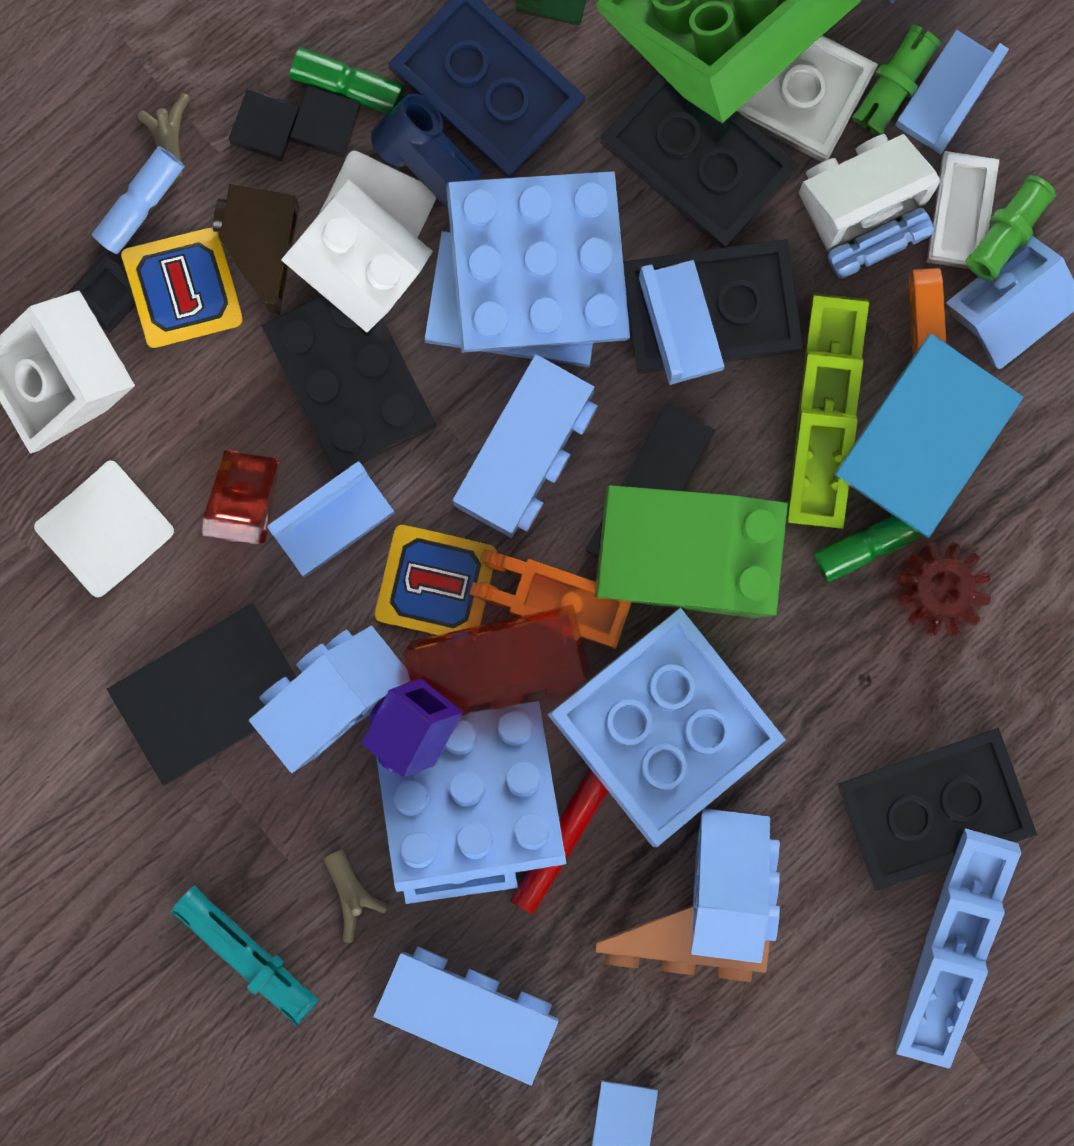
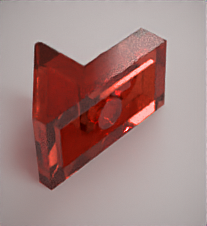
(241, 498)

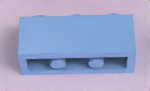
(526, 447)
(734, 886)
(467, 1014)

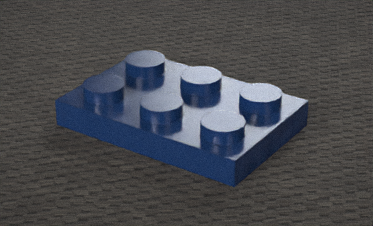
(487, 83)

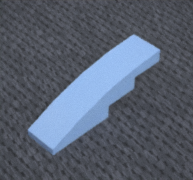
(957, 948)

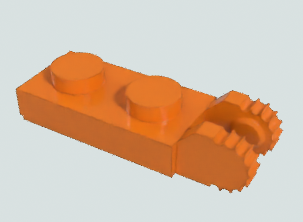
(551, 588)

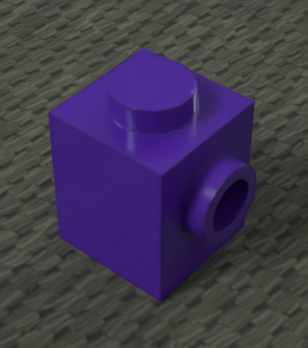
(410, 728)

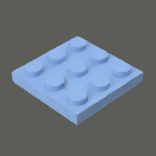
(537, 261)
(666, 727)
(479, 808)

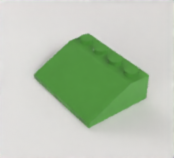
(722, 48)

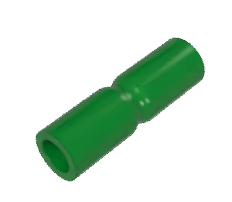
(339, 78)
(863, 547)

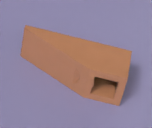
(670, 941)

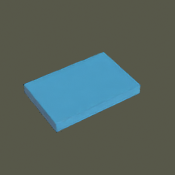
(928, 435)

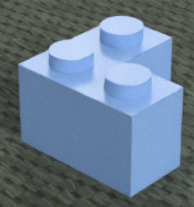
(330, 695)

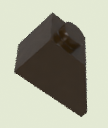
(257, 233)

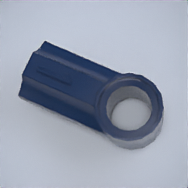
(414, 138)

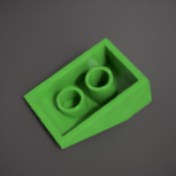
(691, 551)

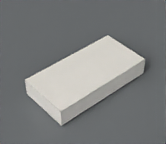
(961, 207)

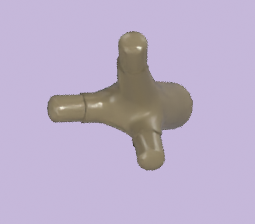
(167, 127)
(350, 892)

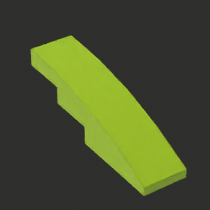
(827, 409)

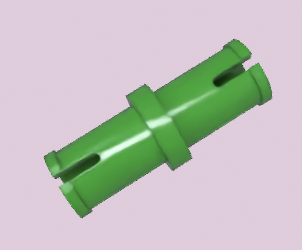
(896, 80)
(1011, 228)

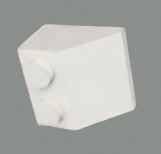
(867, 190)
(358, 256)
(58, 370)

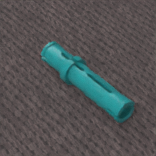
(245, 956)

